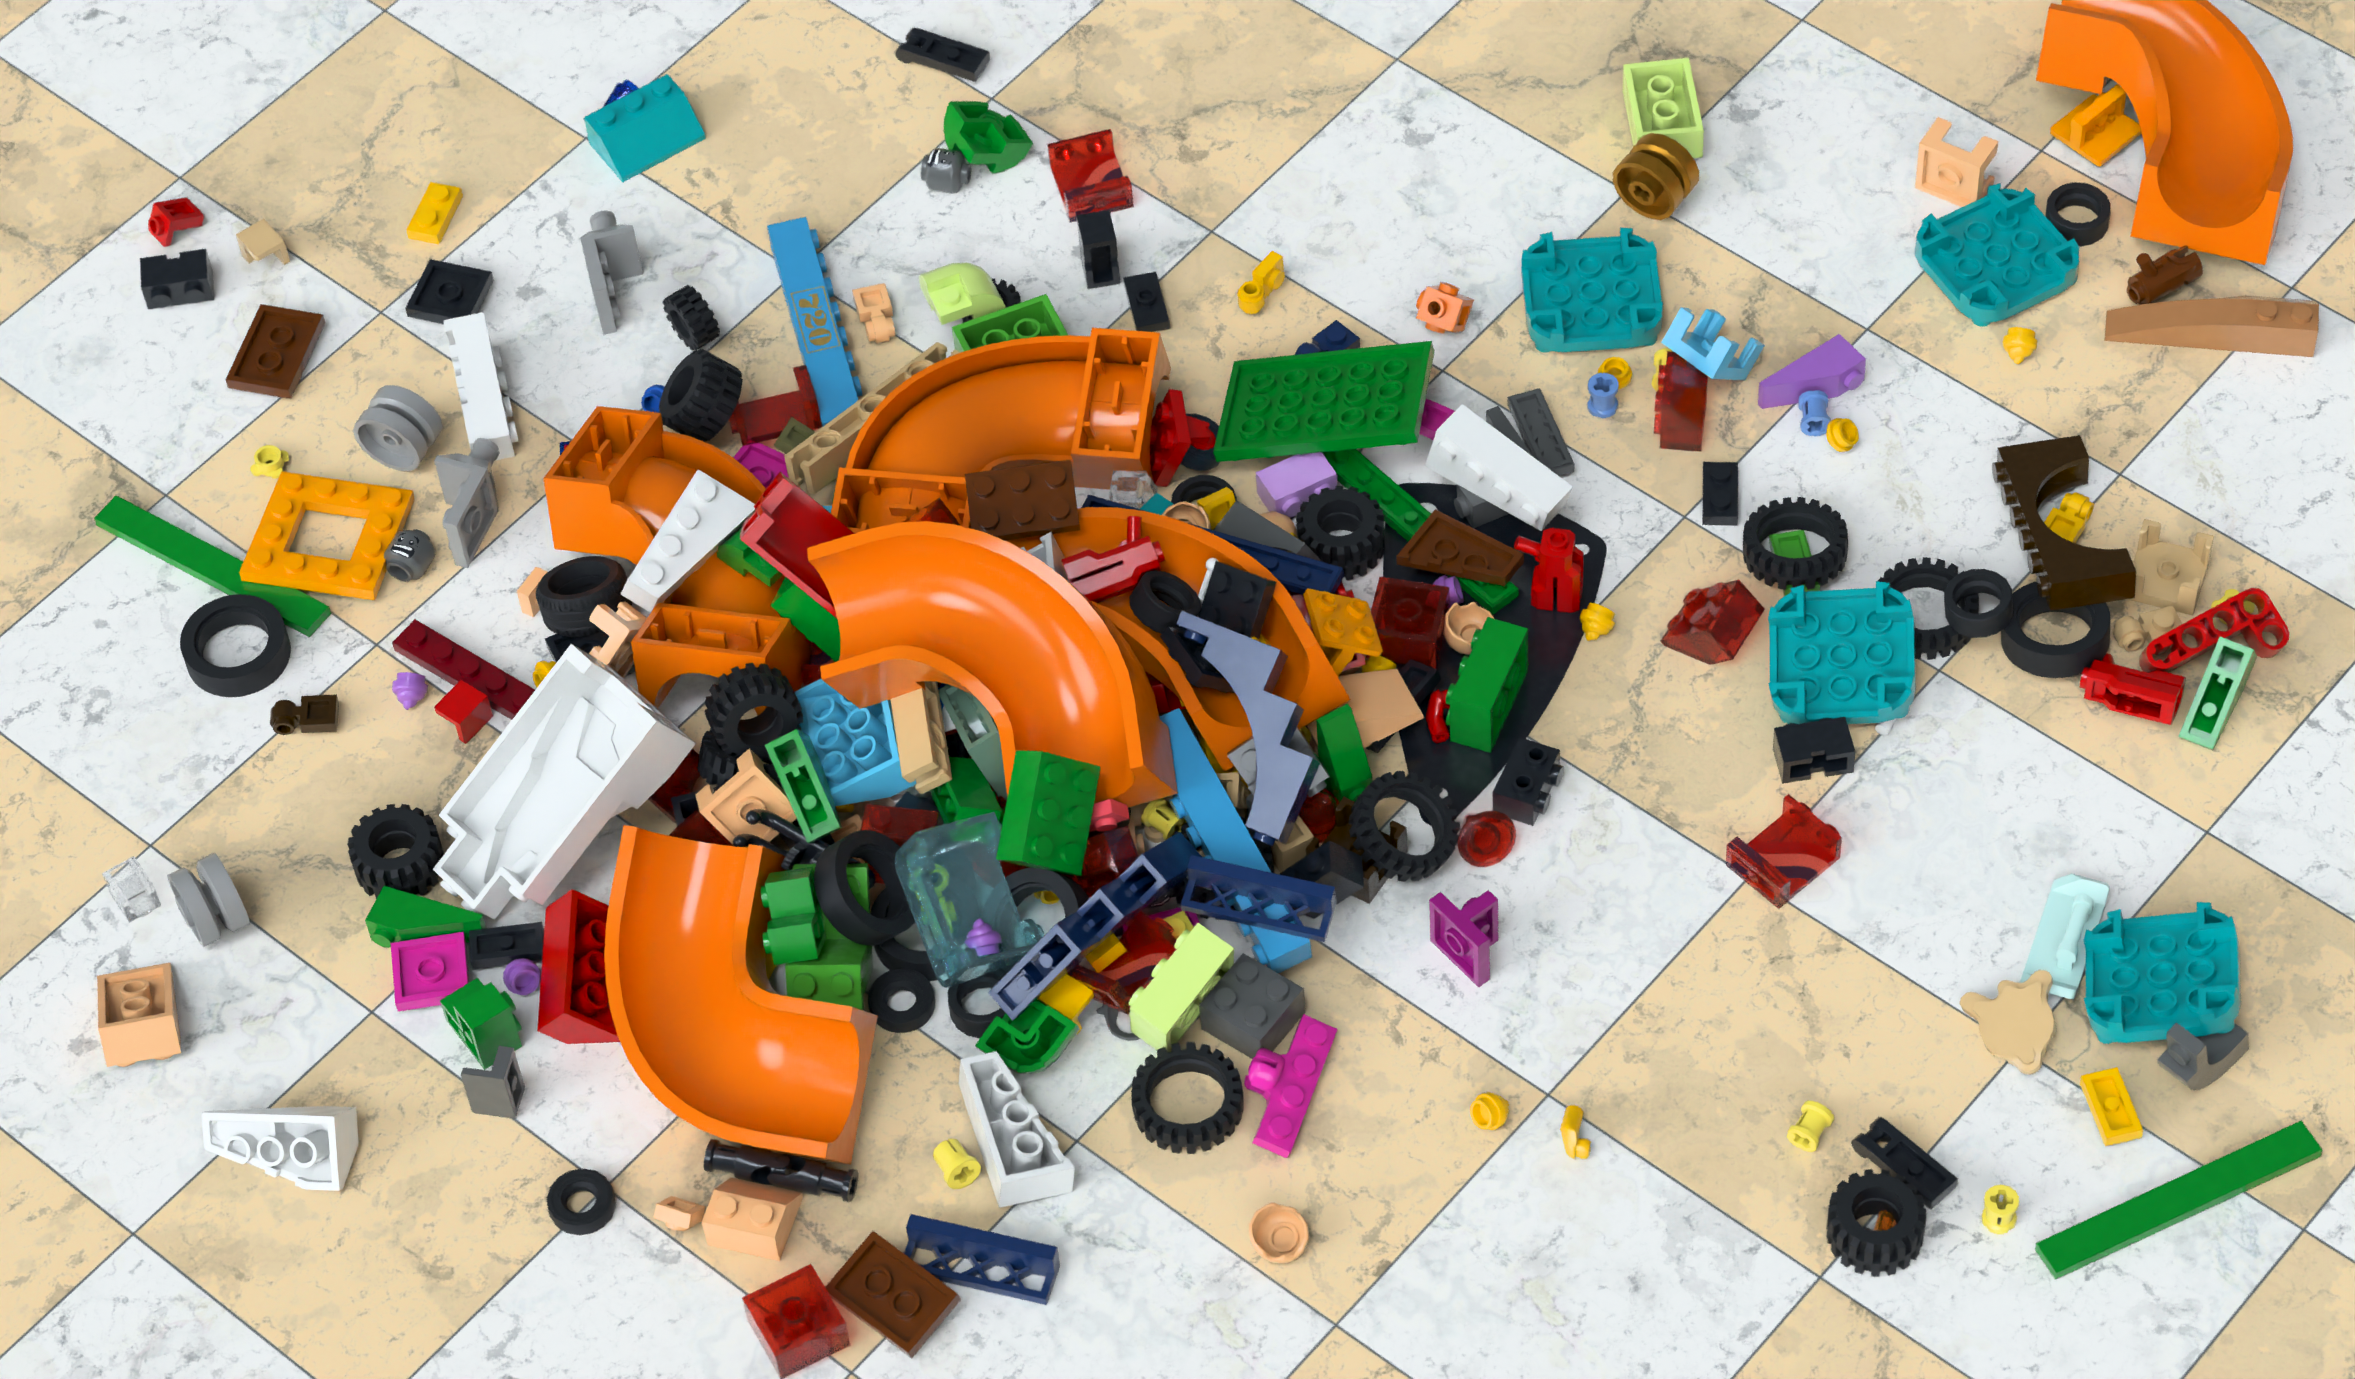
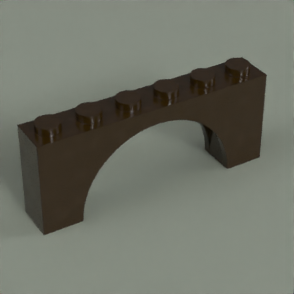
(2065, 571)

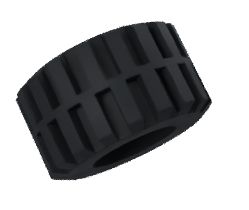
(700, 395)
(1343, 511)
(742, 692)
(389, 831)
(1869, 1248)

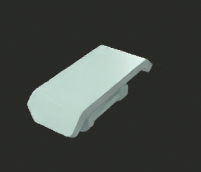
(2058, 946)

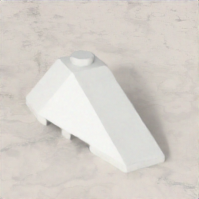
(297, 1143)

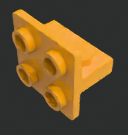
(2098, 126)
(1342, 627)

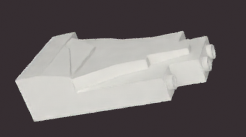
(552, 782)

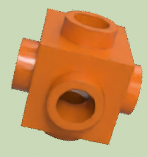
(1443, 308)

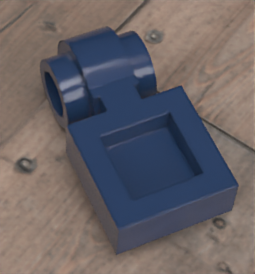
(1331, 338)

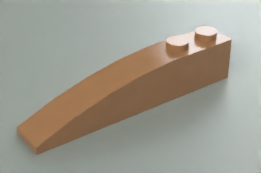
(2225, 324)

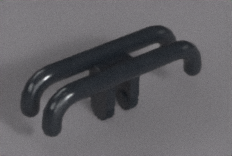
(800, 853)

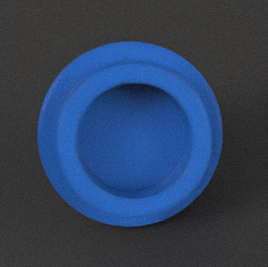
(651, 398)

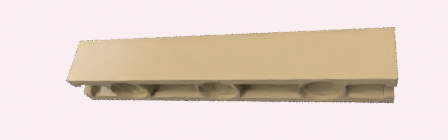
(829, 448)
(921, 738)

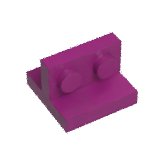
(1466, 933)

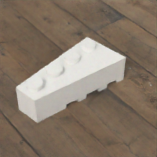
(689, 536)
(1014, 1144)

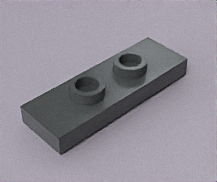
(1540, 431)

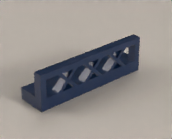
(1263, 886)
(984, 1247)

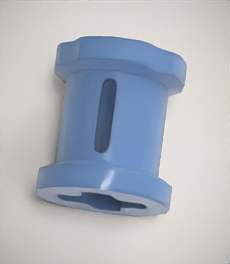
(1602, 390)
(1814, 412)

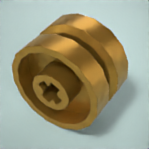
(1655, 176)

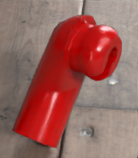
(1435, 718)

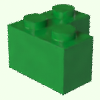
(796, 916)
(482, 1020)

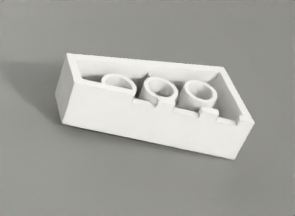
(480, 383)
(1496, 469)

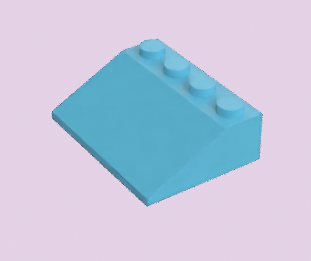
(852, 744)

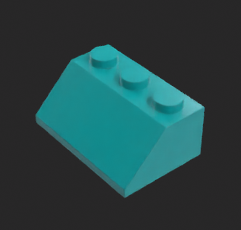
(643, 128)

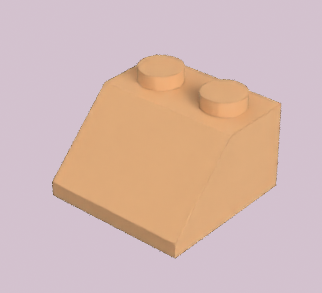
(751, 1217)

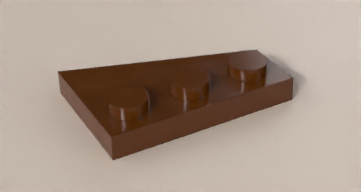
(1459, 551)

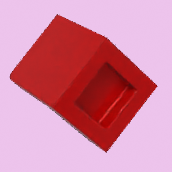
(466, 709)

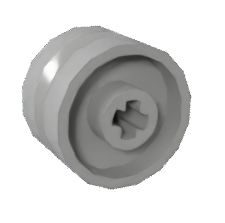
(397, 428)
(204, 901)

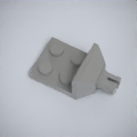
(609, 256)
(471, 490)

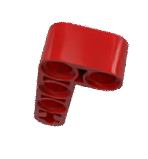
(2207, 635)

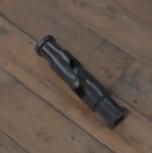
(775, 1169)

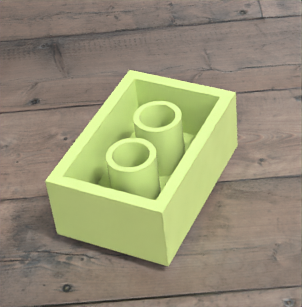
(1663, 101)
(1172, 999)

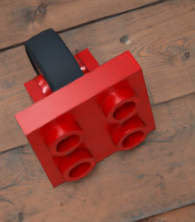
(1180, 439)

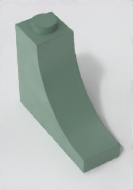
(978, 734)

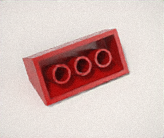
(573, 972)

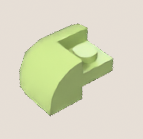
(960, 292)

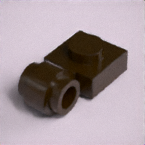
(315, 715)

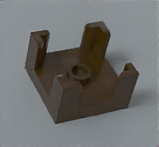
(1340, 835)

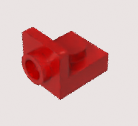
(173, 216)

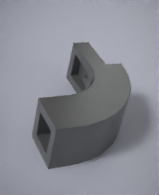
(2202, 1058)

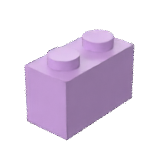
(1293, 480)

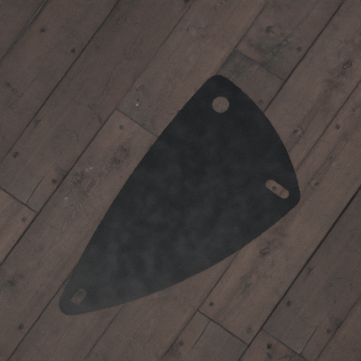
(1551, 648)

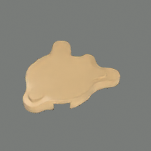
(2017, 1021)

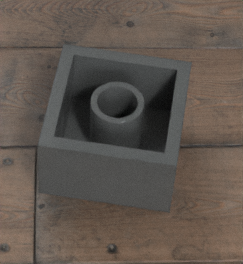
(1252, 1007)

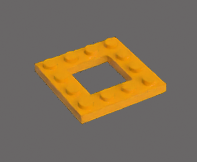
(361, 577)

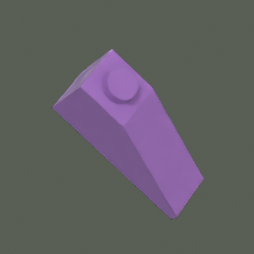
(1828, 368)

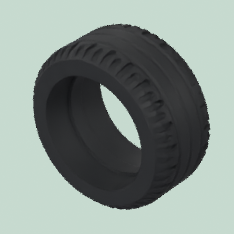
(575, 589)

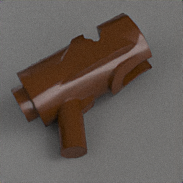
(2163, 275)

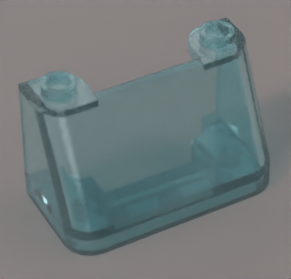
(950, 884)

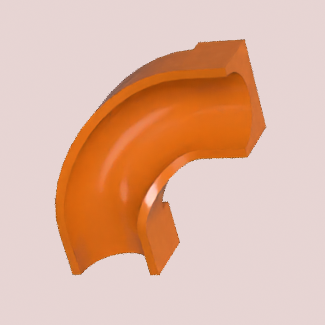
(2205, 114)
(1001, 411)
(611, 500)
(1186, 548)
(1005, 629)
(701, 1012)

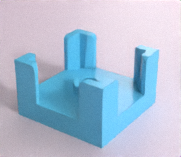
(1710, 357)

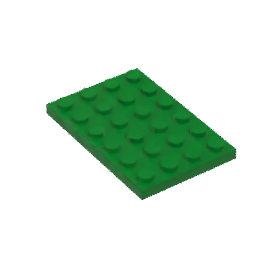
(1324, 401)

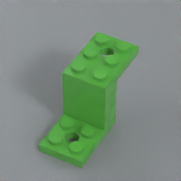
(842, 965)

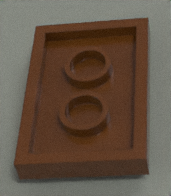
(275, 351)
(1023, 500)
(892, 1294)

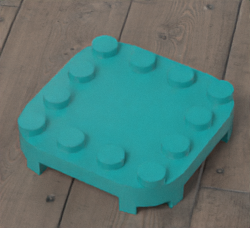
(1996, 255)
(1592, 293)
(1842, 655)
(2162, 972)

